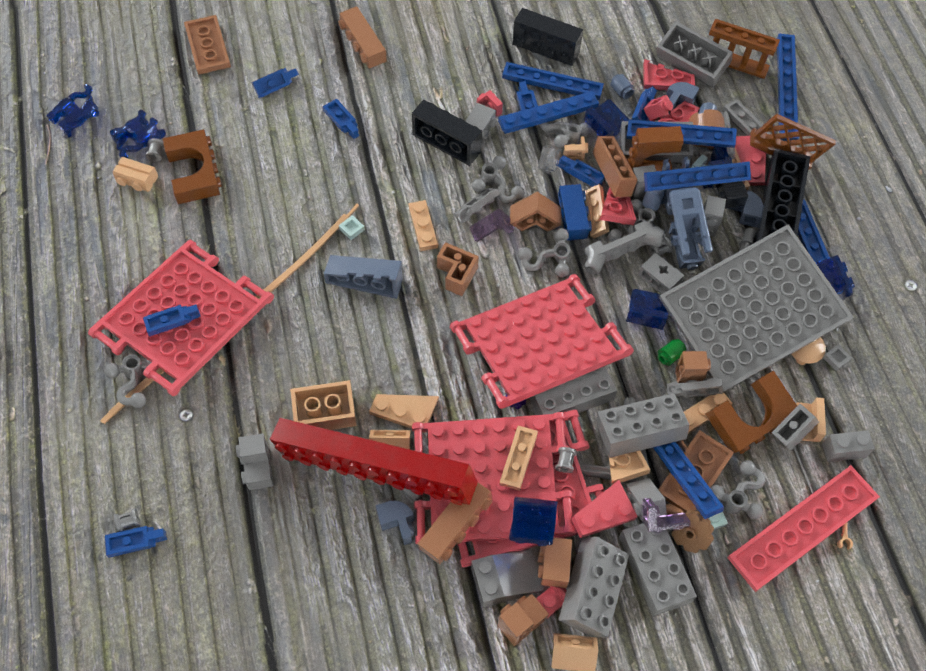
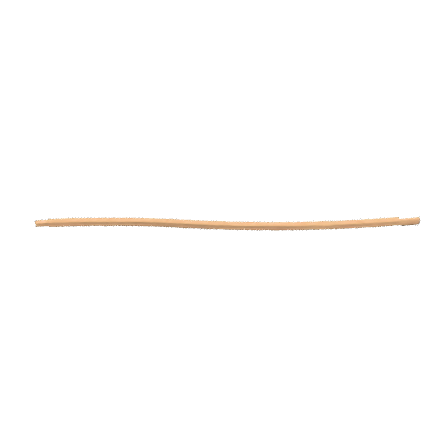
(141, 386)

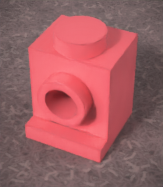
(658, 108)

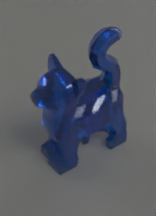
(73, 114)
(138, 131)

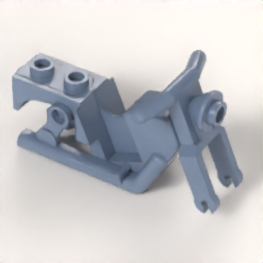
(689, 216)

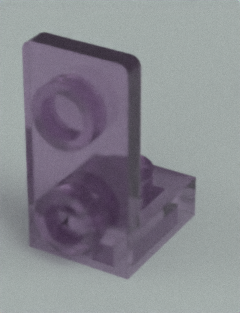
(490, 224)
(658, 523)

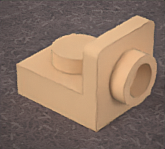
(576, 151)

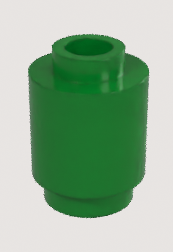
(671, 352)

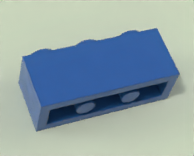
(574, 211)

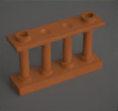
(748, 39)

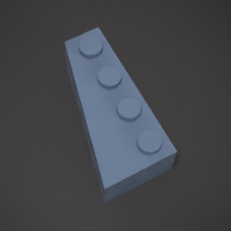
(365, 274)

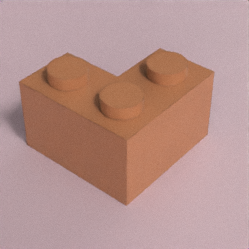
(535, 211)
(460, 267)
(555, 563)
(521, 618)

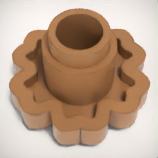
(696, 536)

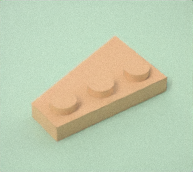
(404, 408)
(628, 467)

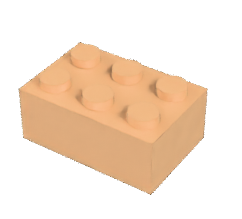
(324, 405)

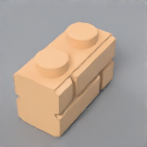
(135, 174)

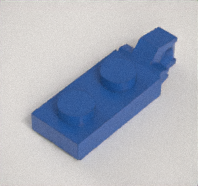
(273, 81)
(525, 97)
(645, 98)
(341, 118)
(581, 171)
(170, 319)
(133, 540)

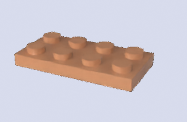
(207, 44)
(708, 459)

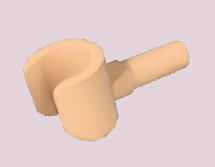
(844, 537)

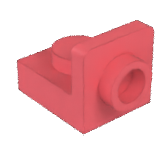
(490, 100)
(552, 599)

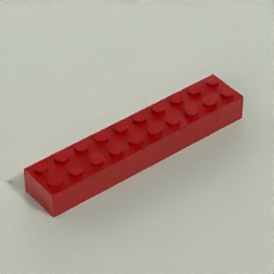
(375, 461)

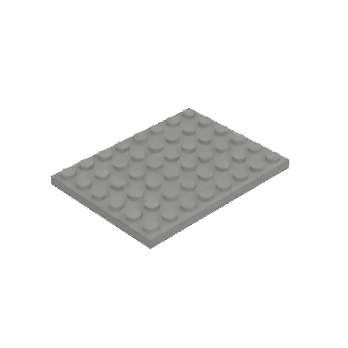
(756, 307)

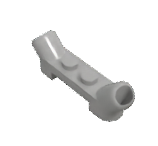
(644, 234)

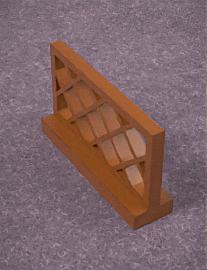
(767, 143)

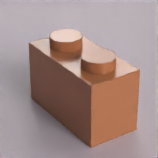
(692, 366)

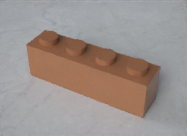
(362, 37)
(614, 166)
(453, 524)

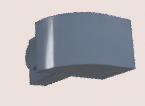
(682, 92)
(751, 211)
(396, 514)

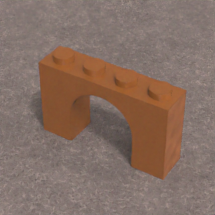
(654, 141)
(204, 182)
(739, 435)

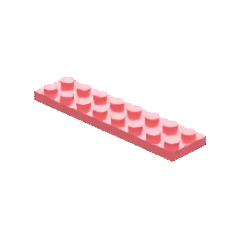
(802, 528)

